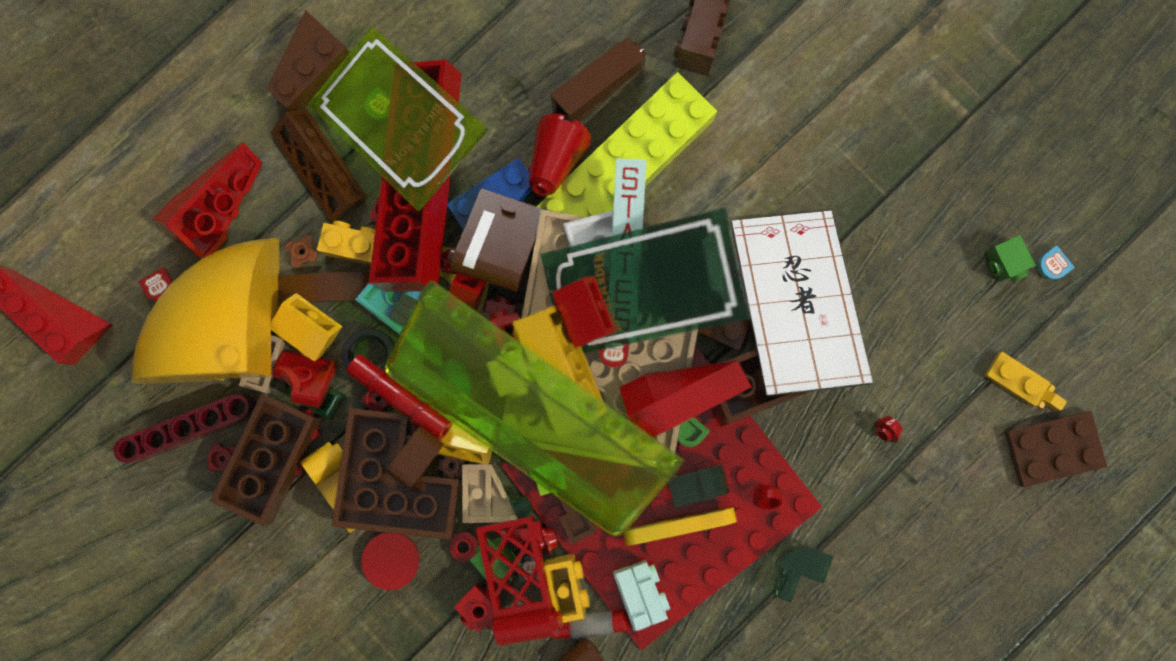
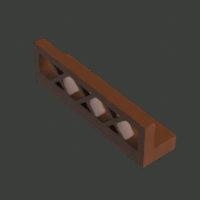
(320, 159)

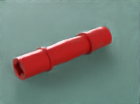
(398, 397)

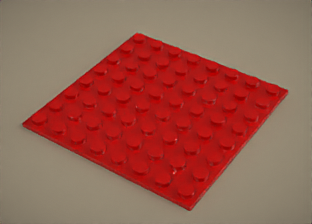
(701, 561)

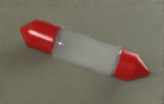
(596, 625)

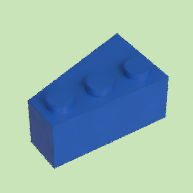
(509, 181)

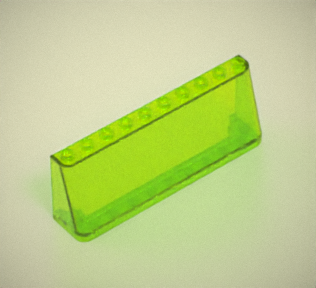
(529, 412)

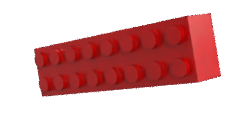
(410, 240)

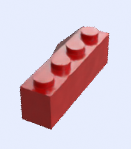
(49, 318)

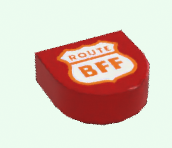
(156, 283)
(614, 356)

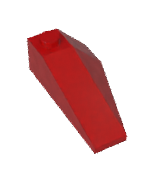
(207, 206)
(672, 397)

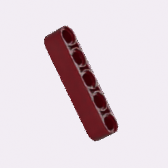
(172, 429)

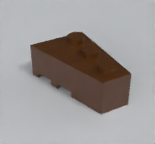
(306, 64)

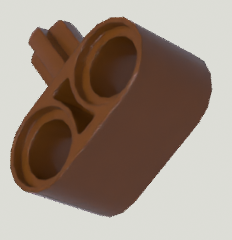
(415, 457)

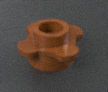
(309, 252)

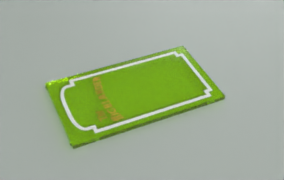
(397, 118)

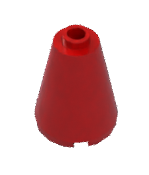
(556, 152)

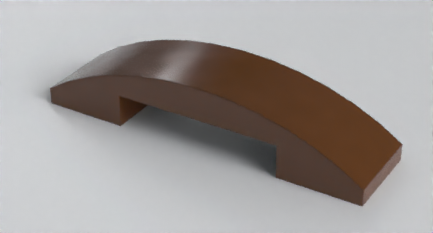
(323, 286)

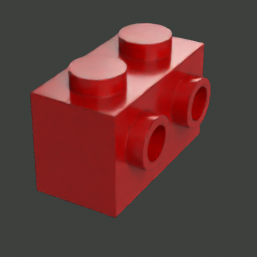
(583, 311)

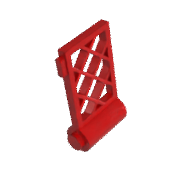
(531, 619)

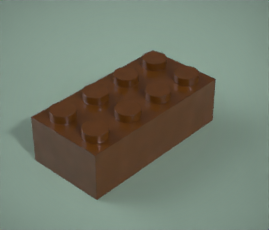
(753, 399)
(266, 460)

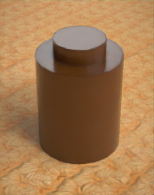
(583, 651)

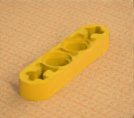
(679, 526)

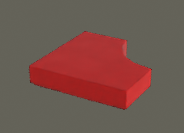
(305, 377)

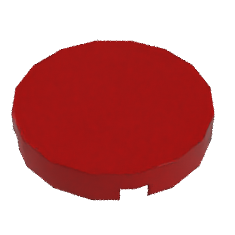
(390, 561)

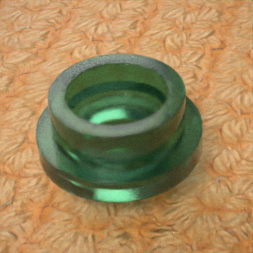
(521, 505)

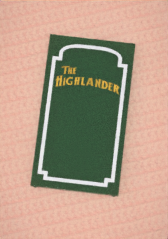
(658, 278)

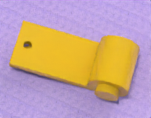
(324, 470)

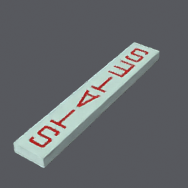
(629, 195)

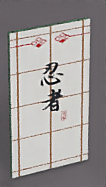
(800, 303)

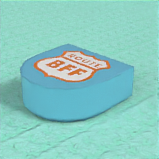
(1054, 264)

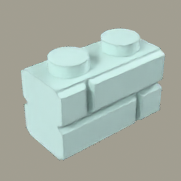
(641, 595)

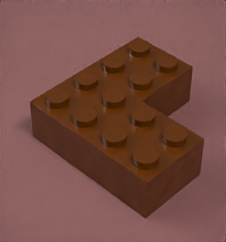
(376, 500)

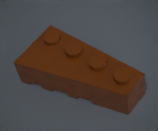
(701, 35)

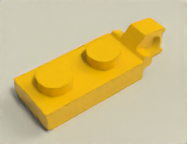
(1023, 383)

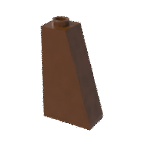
(598, 81)

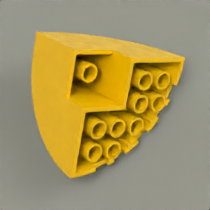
(213, 319)

